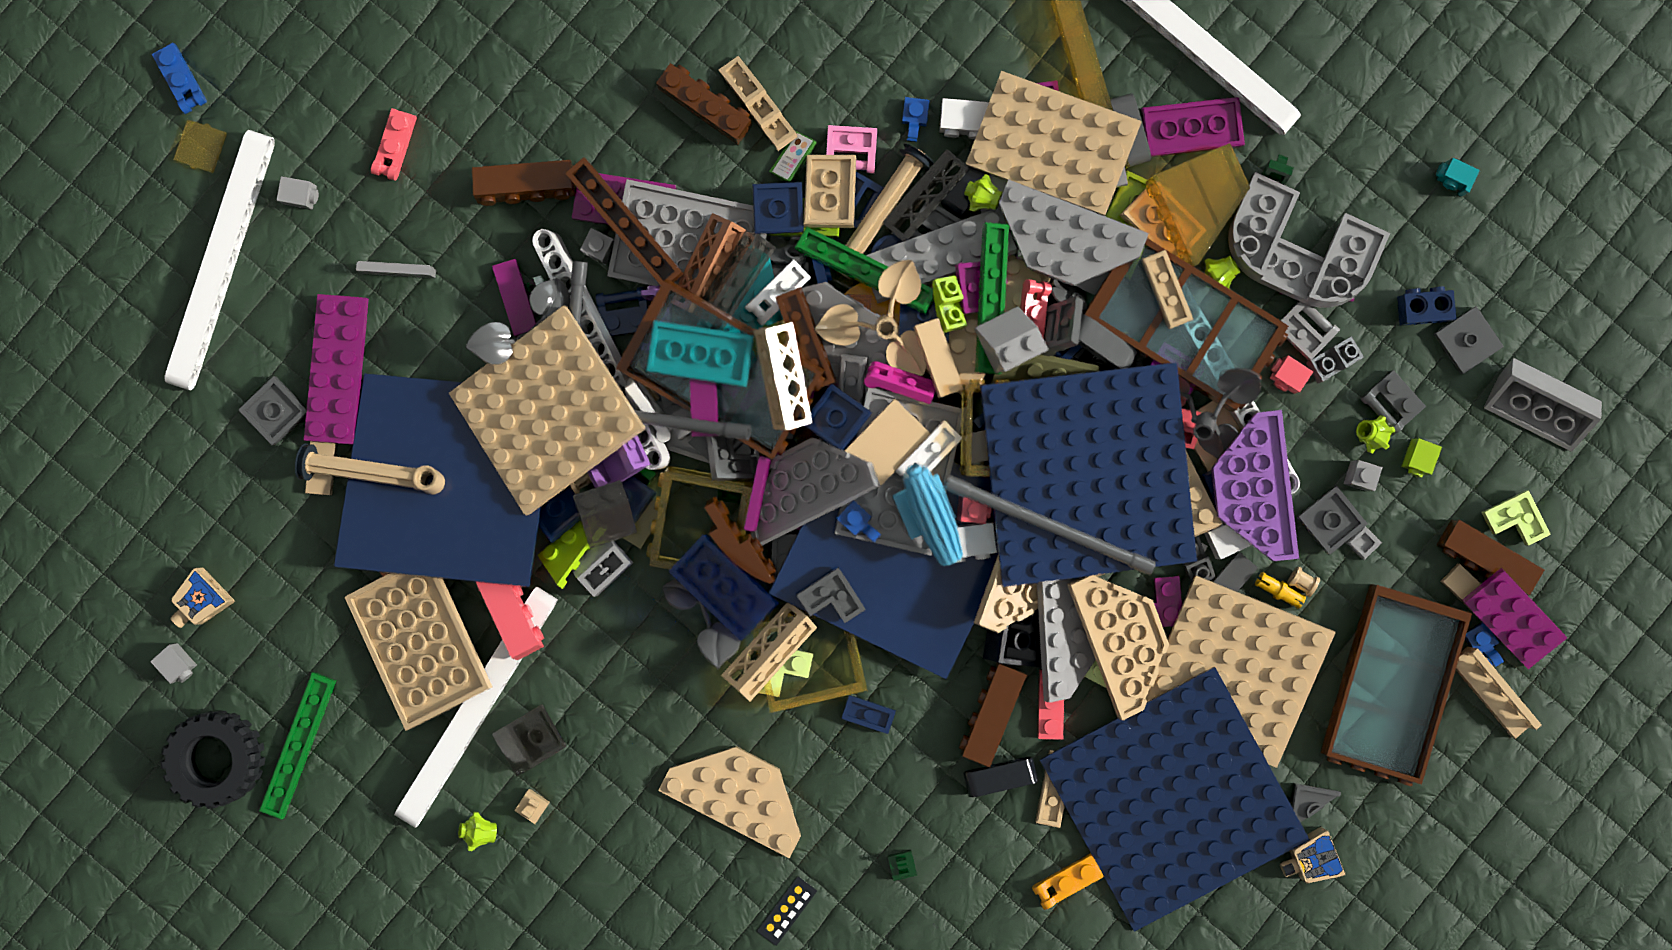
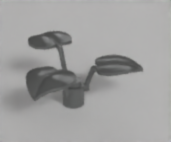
(492, 340)
(1242, 387)
(715, 642)

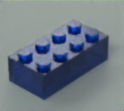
(723, 587)

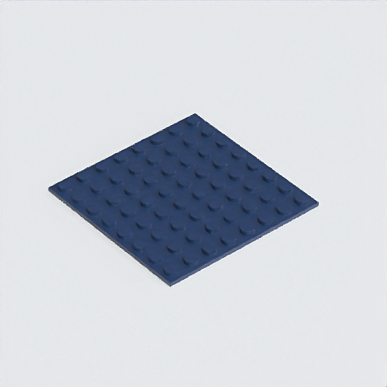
(1095, 457)
(458, 534)
(908, 597)
(1174, 799)

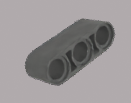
(1140, 150)
(1105, 344)

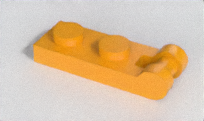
(1068, 881)

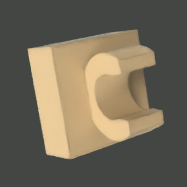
(532, 806)

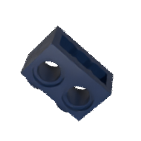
(1426, 311)

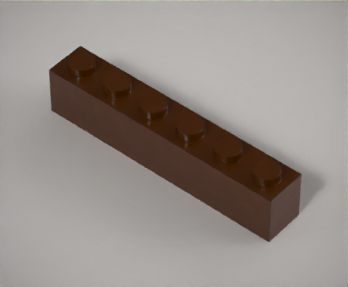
(623, 222)

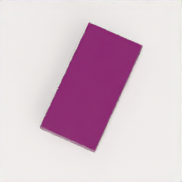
(1193, 126)

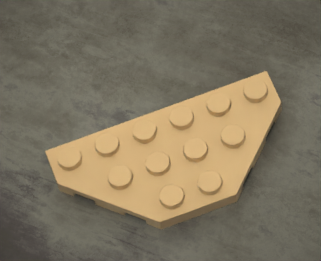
(1005, 604)
(1123, 638)
(738, 793)

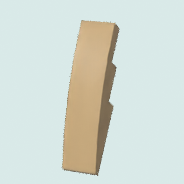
(758, 103)

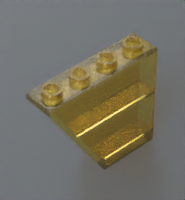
(1198, 200)

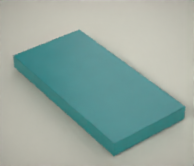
(700, 353)

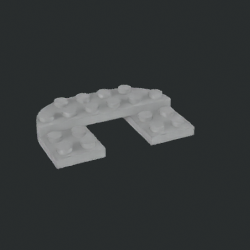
(1292, 269)

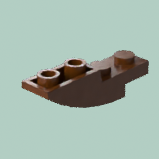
(742, 551)

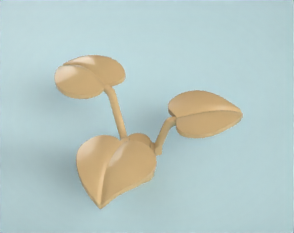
(900, 284)

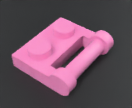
(854, 140)

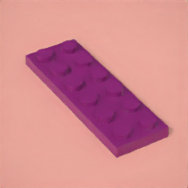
(336, 369)

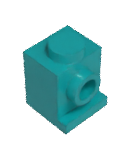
(1457, 176)

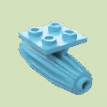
(929, 513)

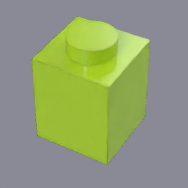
(1421, 457)

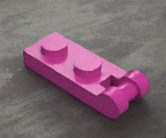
(899, 382)

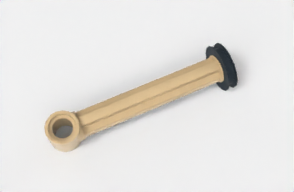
(888, 198)
(310, 462)

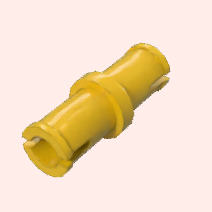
(1280, 590)

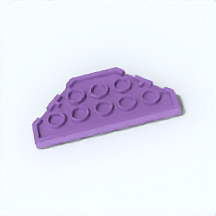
(1255, 487)

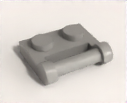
(1303, 335)

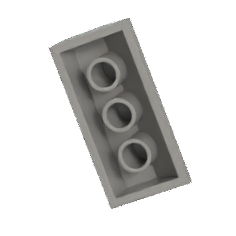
(1543, 405)

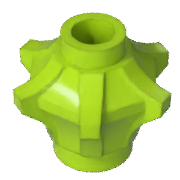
(983, 194)
(1222, 270)
(1374, 433)
(477, 831)

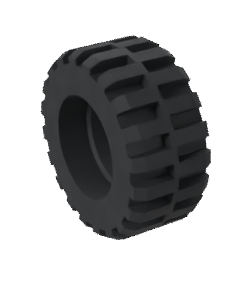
(181, 764)

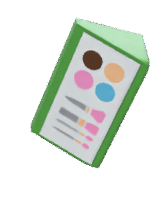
(793, 158)

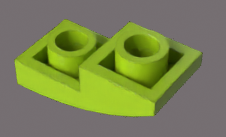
(946, 299)

